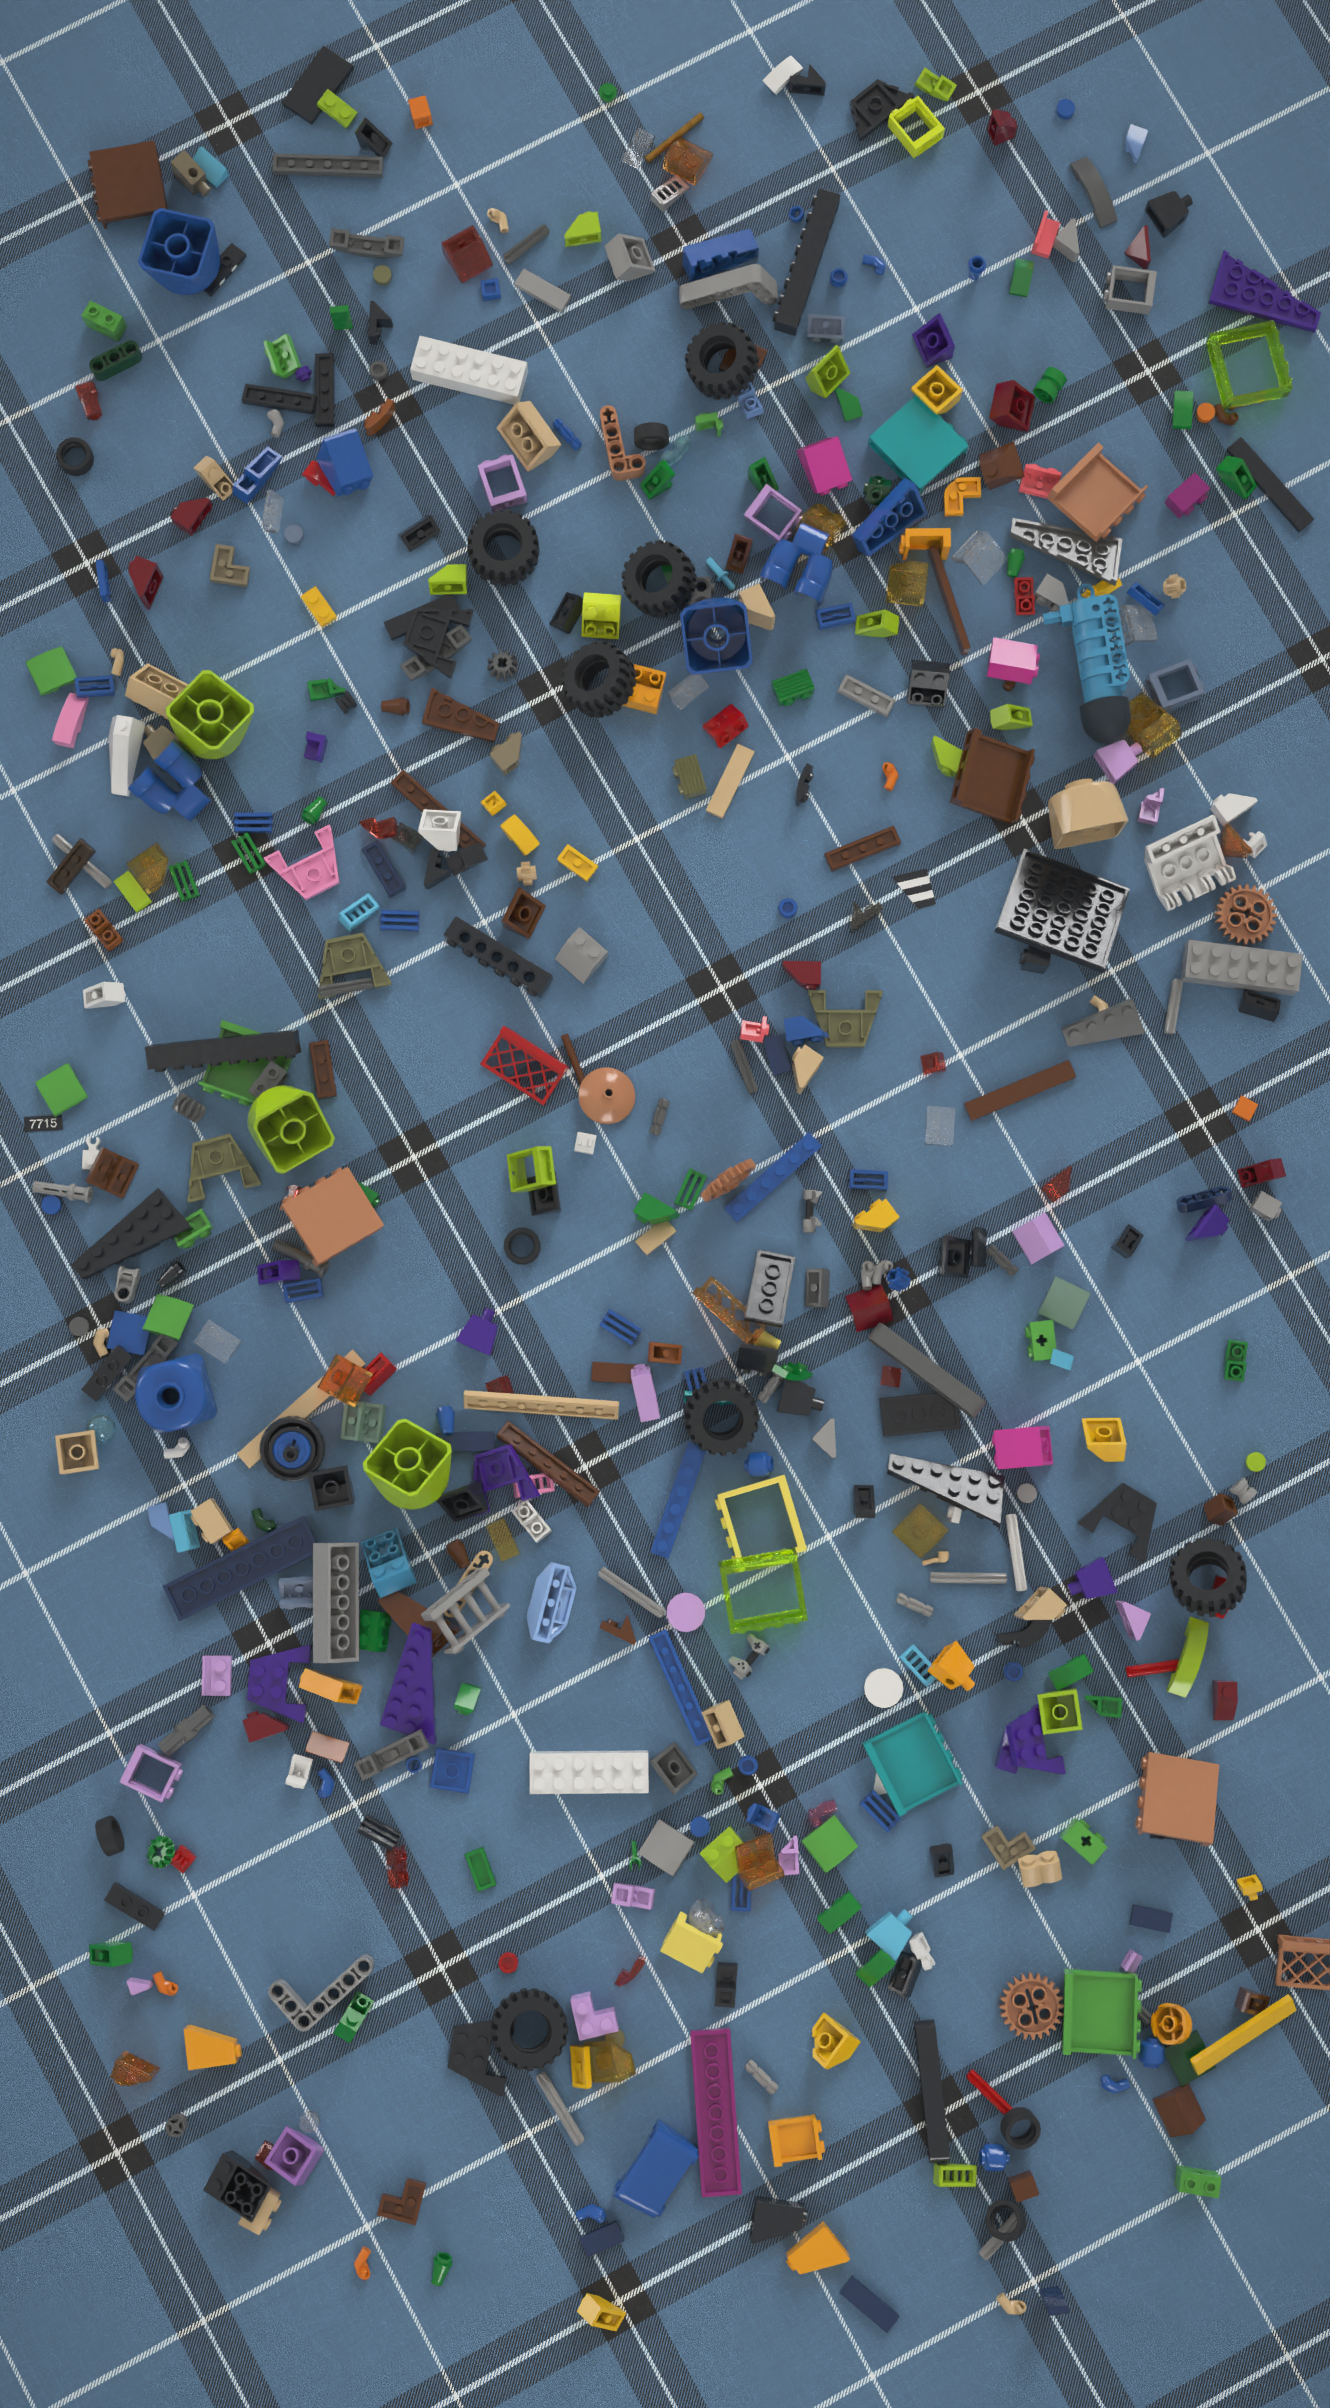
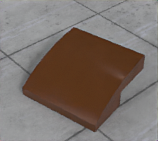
(112, 1172)

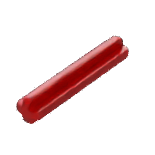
(1152, 1668)
(988, 2092)

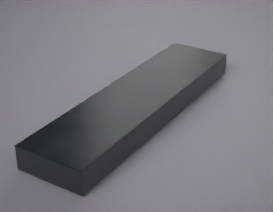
(324, 390)
(279, 399)
(399, 625)

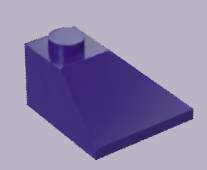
(1209, 1225)

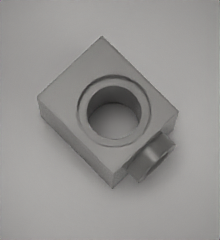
(1265, 1206)

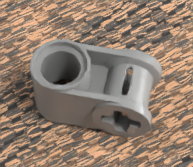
(127, 1283)

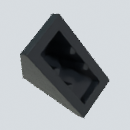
(1127, 1241)

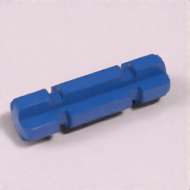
(567, 434)

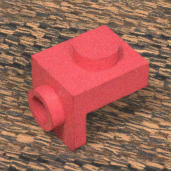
(754, 1031)

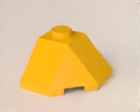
(832, 2042)

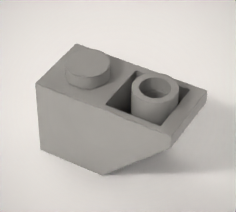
(1051, 593)

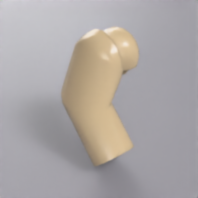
(499, 218)
(118, 664)
(1098, 1003)
(98, 1342)
(1011, 2307)

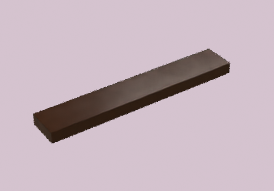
(949, 599)
(424, 800)
(1019, 1090)
(548, 1464)

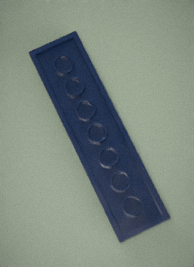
(240, 1568)

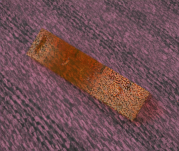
(724, 1315)

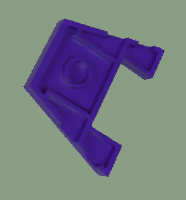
(501, 1468)
(270, 1681)
(1028, 1744)

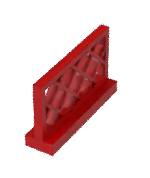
(532, 1050)

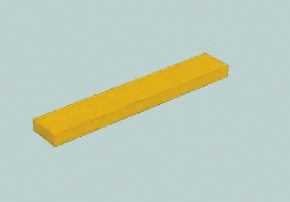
(1243, 2034)

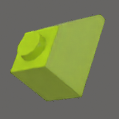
(583, 230)
(449, 580)
(877, 624)
(1010, 717)
(946, 756)

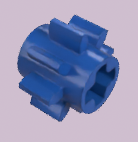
(898, 1279)

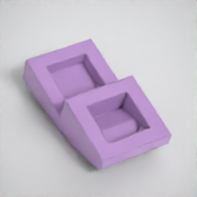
(633, 1895)

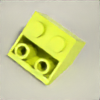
(601, 615)

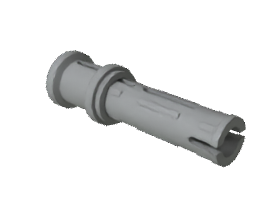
(73, 1191)

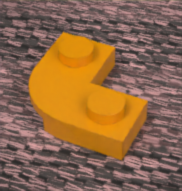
(957, 490)

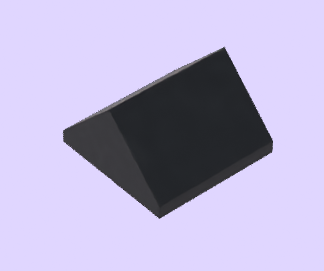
(545, 1199)
(954, 1257)
(464, 1502)

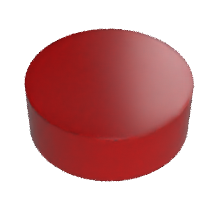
(508, 1962)

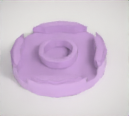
(685, 1612)

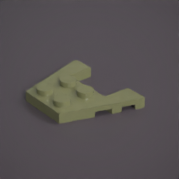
(348, 956)
(845, 1027)
(215, 1158)

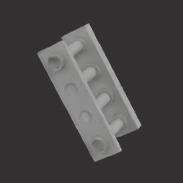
(449, 1602)

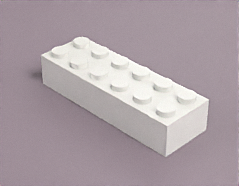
(469, 370)
(589, 1772)

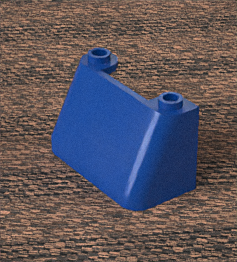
(656, 2170)

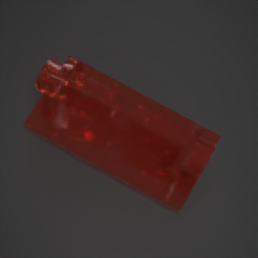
(398, 1876)

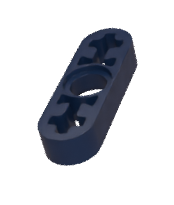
(1204, 1199)

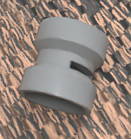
(1243, 1490)

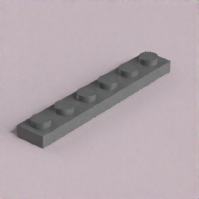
(327, 165)

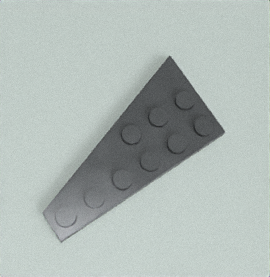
(1072, 547)

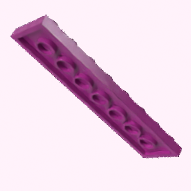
(715, 2112)

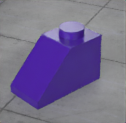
(278, 1272)
(1003, 1758)

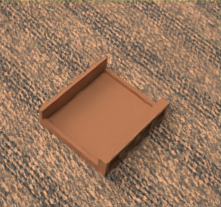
(1096, 494)
(332, 1215)
(1177, 1798)

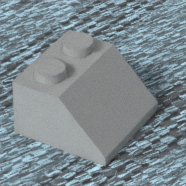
(629, 257)
(581, 955)

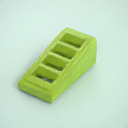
(938, 2175)

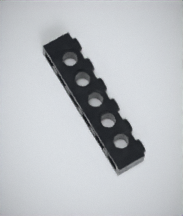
(460, 928)

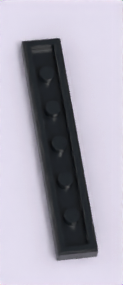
(1271, 485)

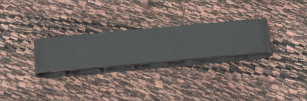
(926, 1370)

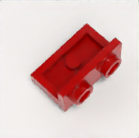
(726, 725)

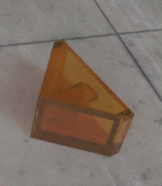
(1232, 844)

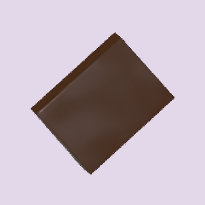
(523, 913)
(1179, 2111)

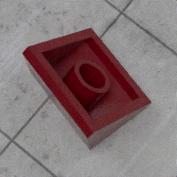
(869, 1308)

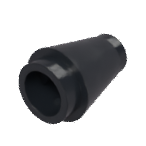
(172, 1274)

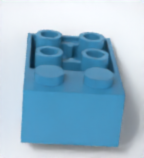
(388, 1562)

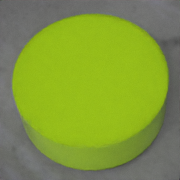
(1255, 1461)

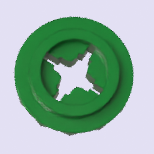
(167, 1852)

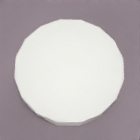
(883, 1687)

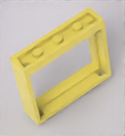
(727, 1524)

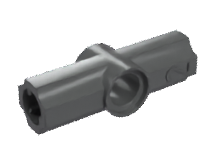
(186, 1730)

